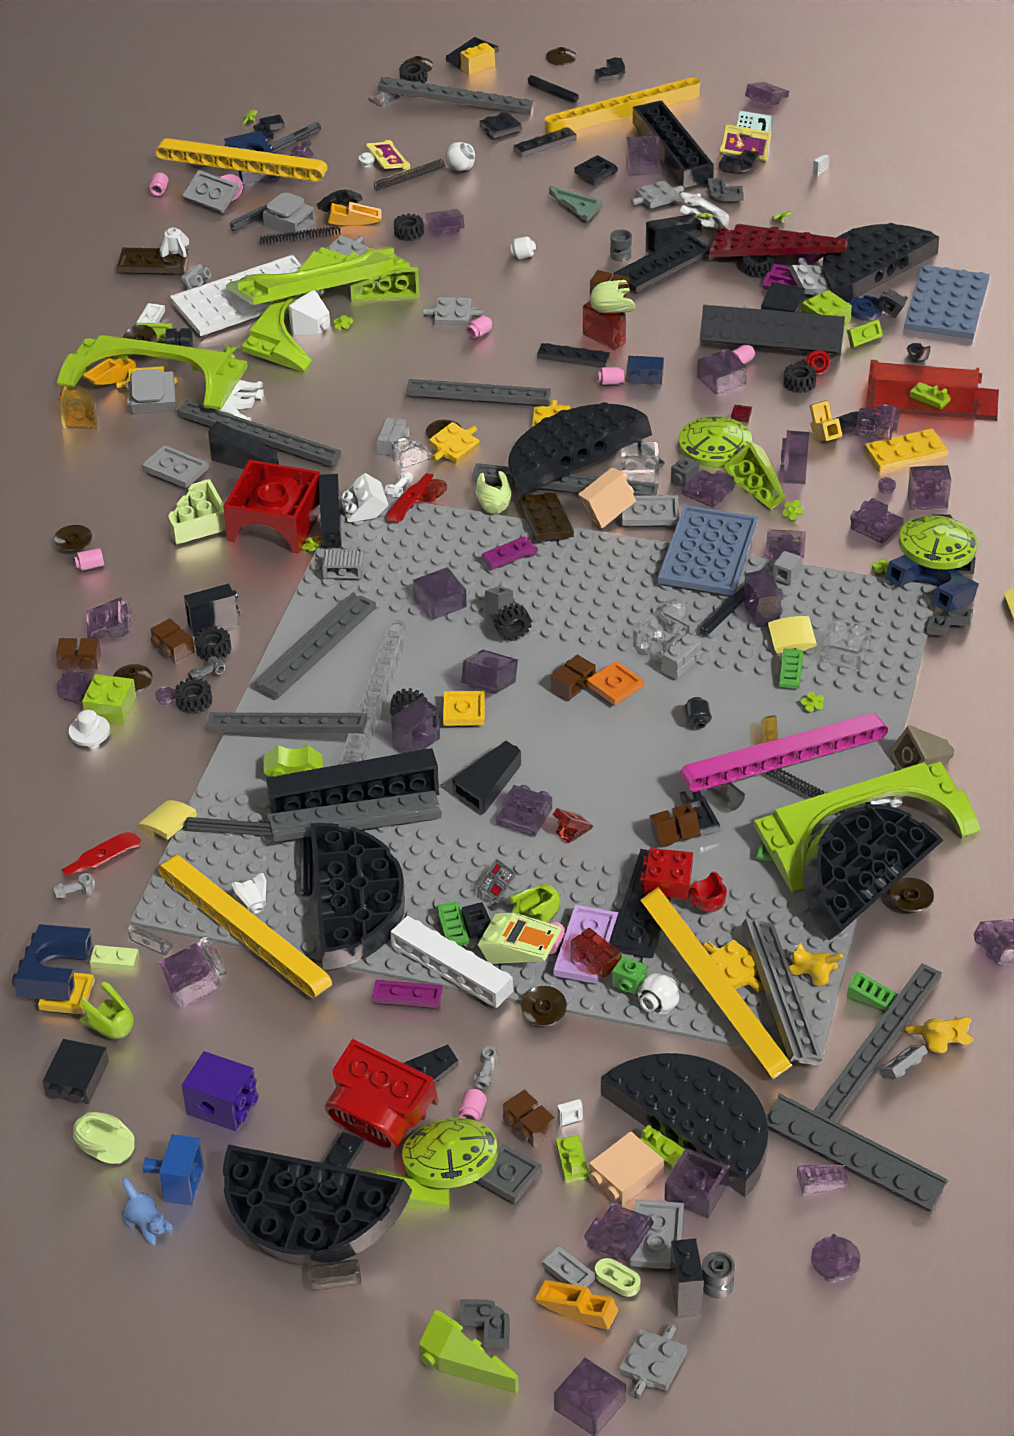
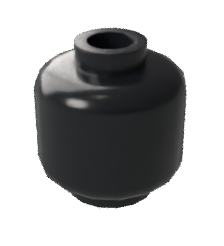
(697, 712)

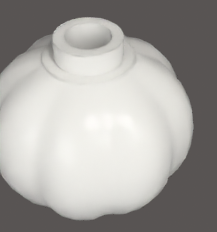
(460, 156)
(658, 993)

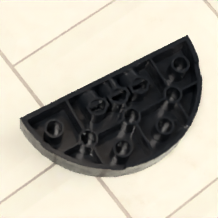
(876, 256)
(573, 441)
(860, 860)
(356, 893)
(697, 1108)
(307, 1207)

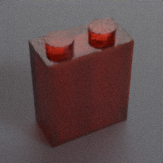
(604, 327)

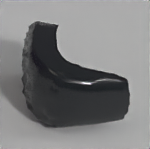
(918, 352)

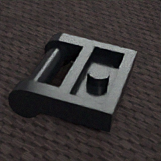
(594, 165)

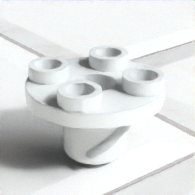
(89, 729)

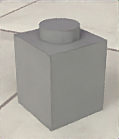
(787, 567)

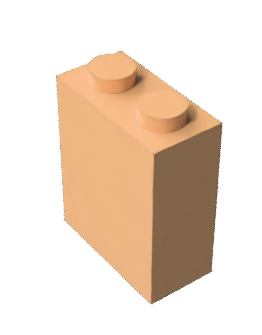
(607, 497)
(626, 1168)

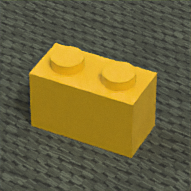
(477, 58)

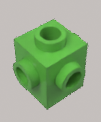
(628, 975)

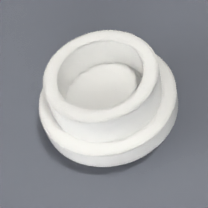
(366, 159)

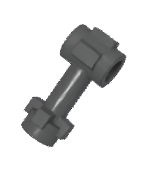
(213, 664)

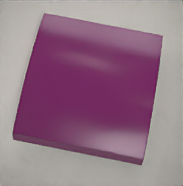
(779, 274)

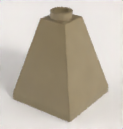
(919, 746)

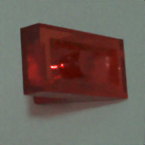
(571, 825)

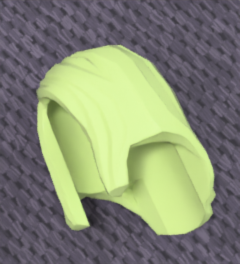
(609, 299)
(493, 498)
(103, 1137)

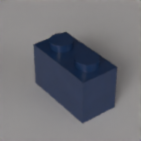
(645, 369)

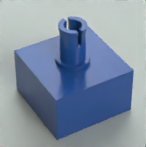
(179, 1169)

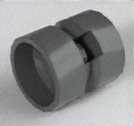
(621, 245)
(718, 1274)

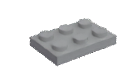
(210, 191)
(175, 466)
(652, 511)
(667, 1226)

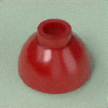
(819, 360)

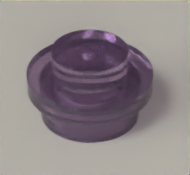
(886, 485)
(165, 695)

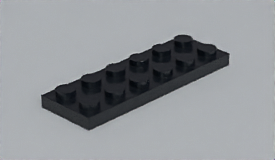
(664, 262)
(636, 928)

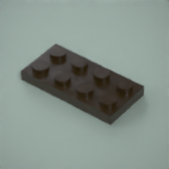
(149, 261)
(546, 516)

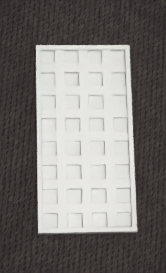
(215, 307)

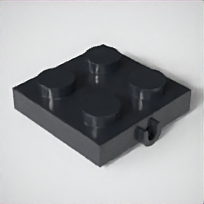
(500, 125)

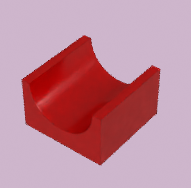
(274, 497)

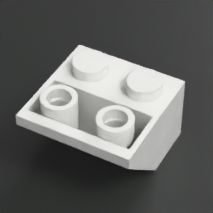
(364, 499)

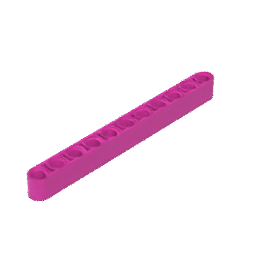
(783, 752)

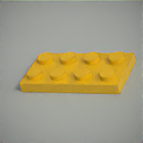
(906, 449)

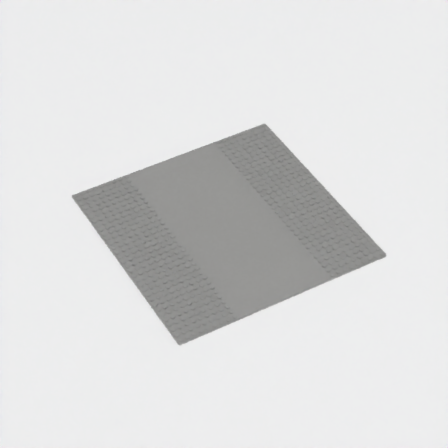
(583, 752)

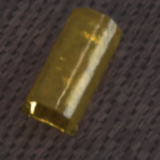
(769, 728)

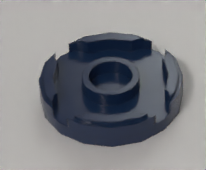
(865, 308)

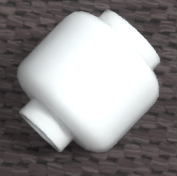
(523, 248)

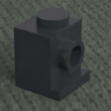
(892, 302)
(476, 924)

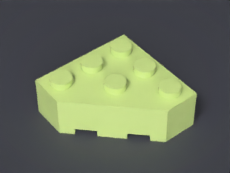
(197, 513)

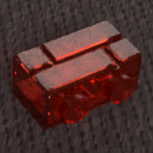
(595, 953)

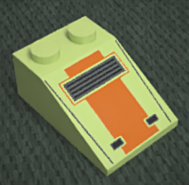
(517, 939)

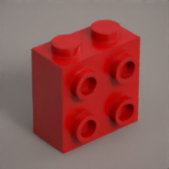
(669, 871)

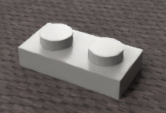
(909, 1057)
(567, 1268)

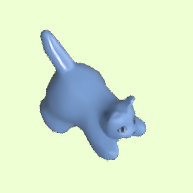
(142, 1211)

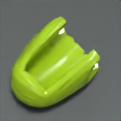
(537, 902)
(112, 1017)

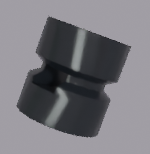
(179, 338)

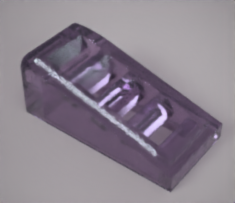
(808, 1186)

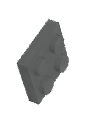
(511, 1174)

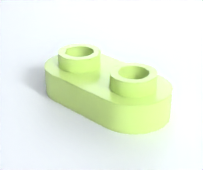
(619, 1277)

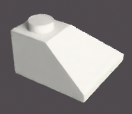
(308, 315)

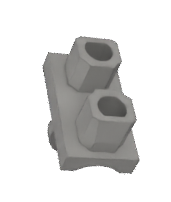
(196, 276)

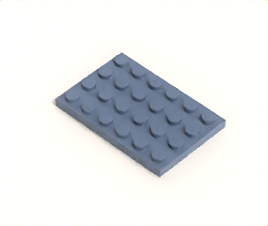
(947, 301)
(708, 550)

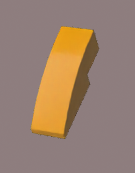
(353, 215)
(110, 371)
(578, 1304)

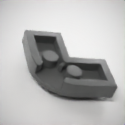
(722, 193)
(941, 624)
(487, 1315)

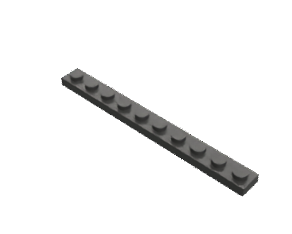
(455, 95)
(262, 433)
(568, 482)
(878, 1043)

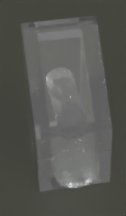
(409, 452)

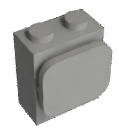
(288, 214)
(151, 391)

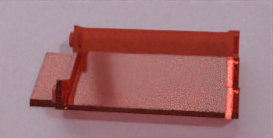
(893, 382)

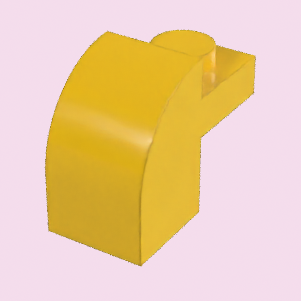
(823, 424)

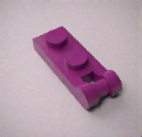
(509, 552)

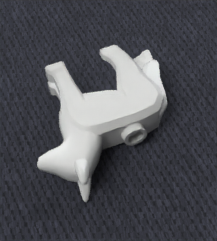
(697, 205)
(242, 390)

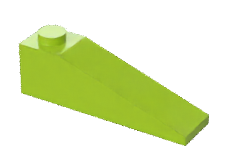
(390, 285)
(756, 475)
(422, 1196)
(455, 1354)

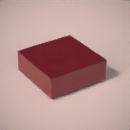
(741, 413)

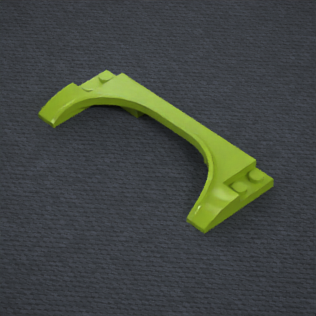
(270, 287)
(269, 335)
(217, 367)
(790, 827)

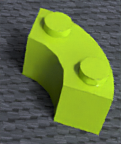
(287, 761)

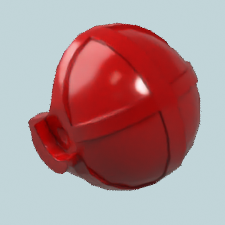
(708, 893)

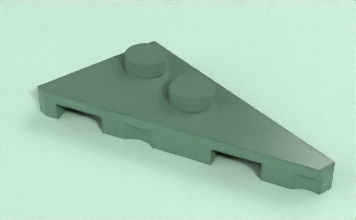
(580, 204)

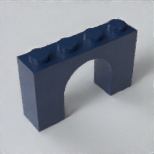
(251, 141)
(952, 590)
(46, 944)

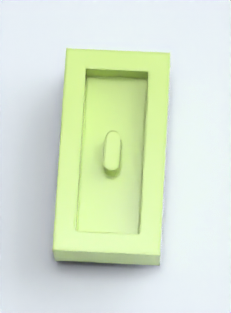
(114, 958)

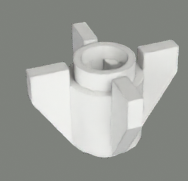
(174, 242)
(251, 894)

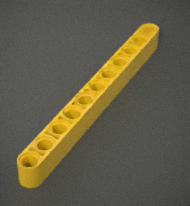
(622, 106)
(241, 159)
(245, 926)
(716, 983)

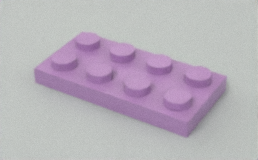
(583, 917)

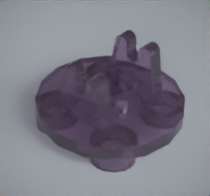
(303, 150)
(74, 686)
(840, 1267)

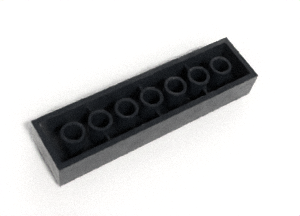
(678, 148)
(772, 329)
(354, 781)

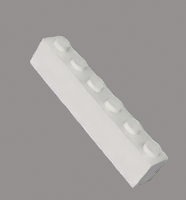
(452, 961)

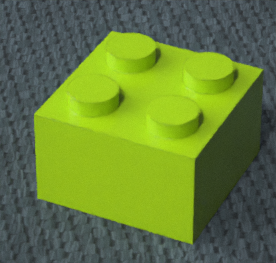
(828, 304)
(110, 697)

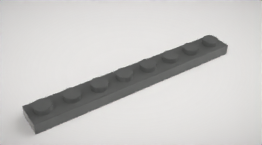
(480, 392)
(286, 722)

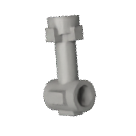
(85, 884)
(490, 1060)

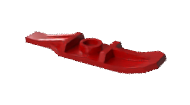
(408, 499)
(109, 848)

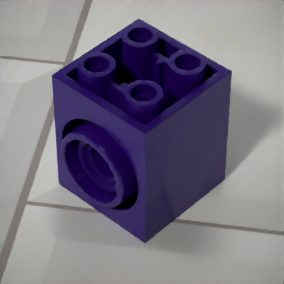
(220, 1091)

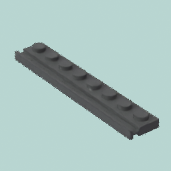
(315, 645)
(356, 814)
(781, 992)
(856, 1152)

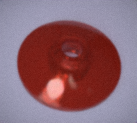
(434, 490)

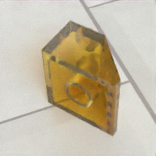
(77, 409)

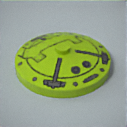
(713, 440)
(938, 542)
(450, 1153)

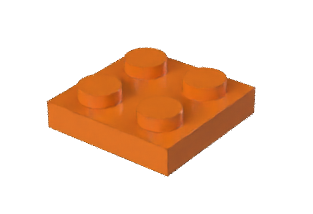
(615, 683)

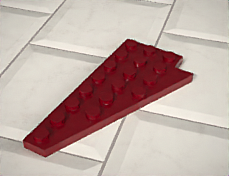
(756, 240)

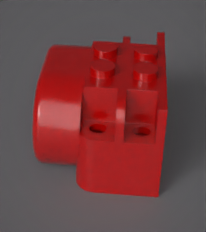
(378, 1095)

